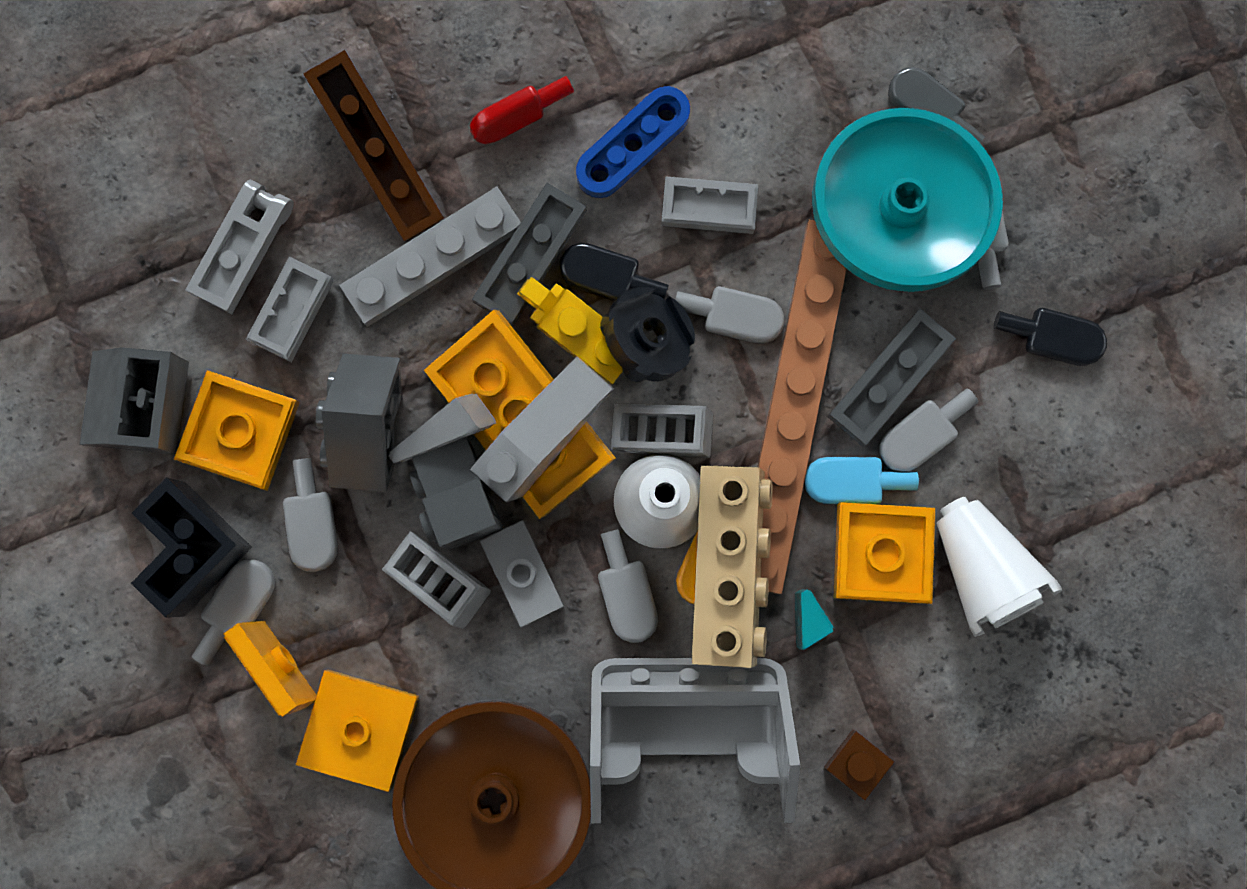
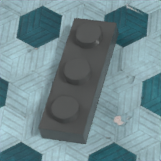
(530, 252)
(891, 377)

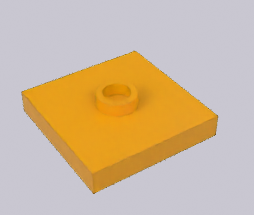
(237, 430)
(884, 553)
(270, 667)
(357, 730)

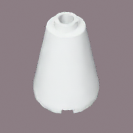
(646, 517)
(990, 566)

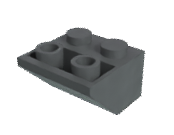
(134, 400)

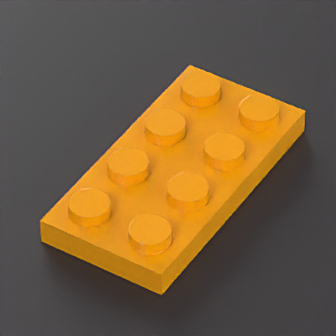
(507, 378)

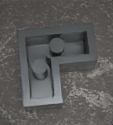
(360, 422)
(457, 500)

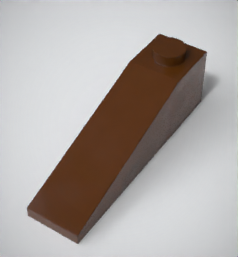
(373, 145)

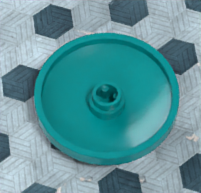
(907, 199)

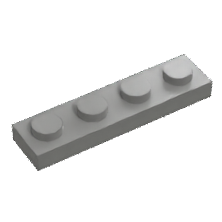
(431, 257)

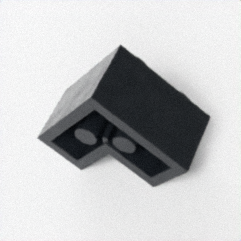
(197, 549)

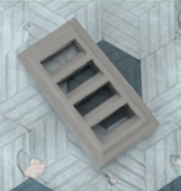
(682, 413)
(455, 421)
(467, 604)

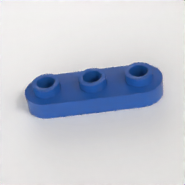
(641, 125)

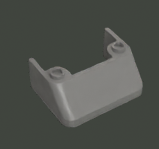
(692, 710)

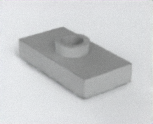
(709, 205)
(290, 309)
(521, 573)

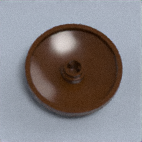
(492, 799)

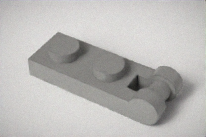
(239, 247)

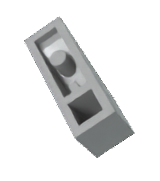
(541, 431)

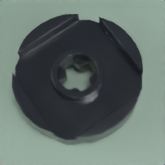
(630, 346)

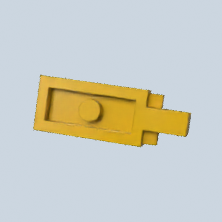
(571, 326)

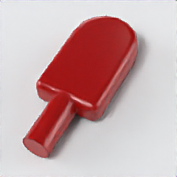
(517, 111)

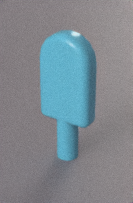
(854, 480)

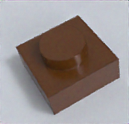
(859, 764)

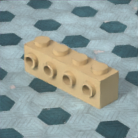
(729, 566)

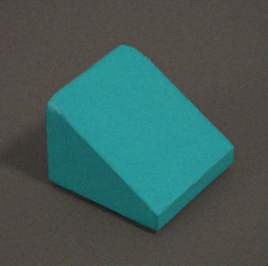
(809, 620)

